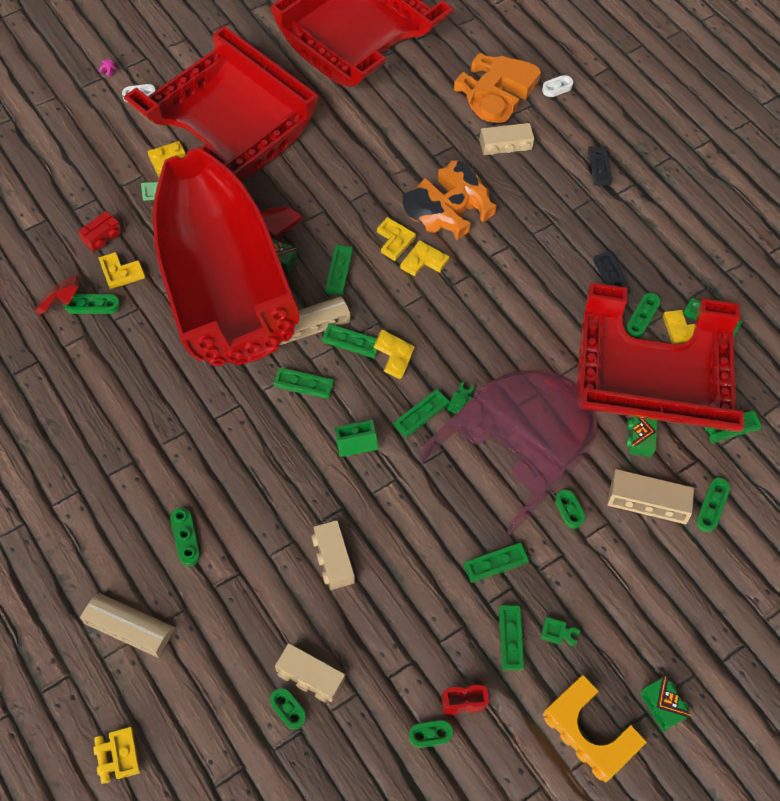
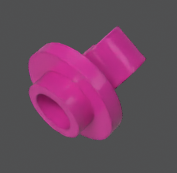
(109, 66)

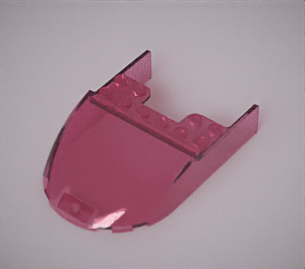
(536, 420)

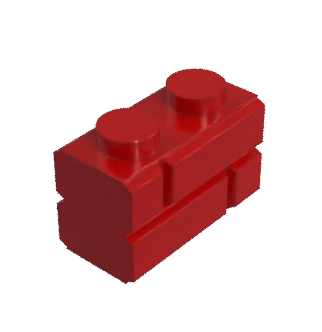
(100, 231)

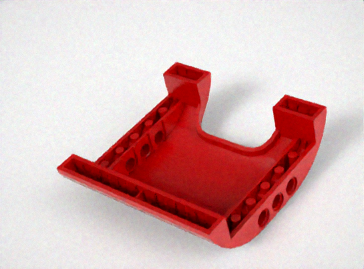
(349, 35)
(234, 104)
(657, 379)

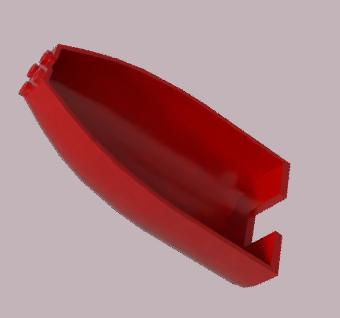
(219, 263)

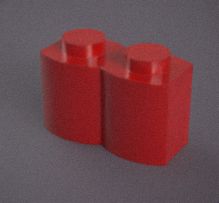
(472, 699)

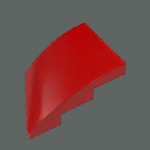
(280, 220)
(61, 293)

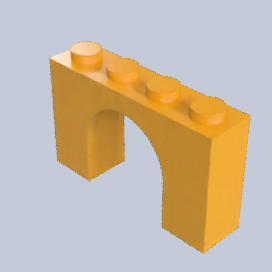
(604, 759)

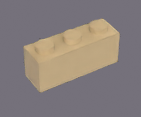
(506, 139)
(332, 555)
(309, 673)

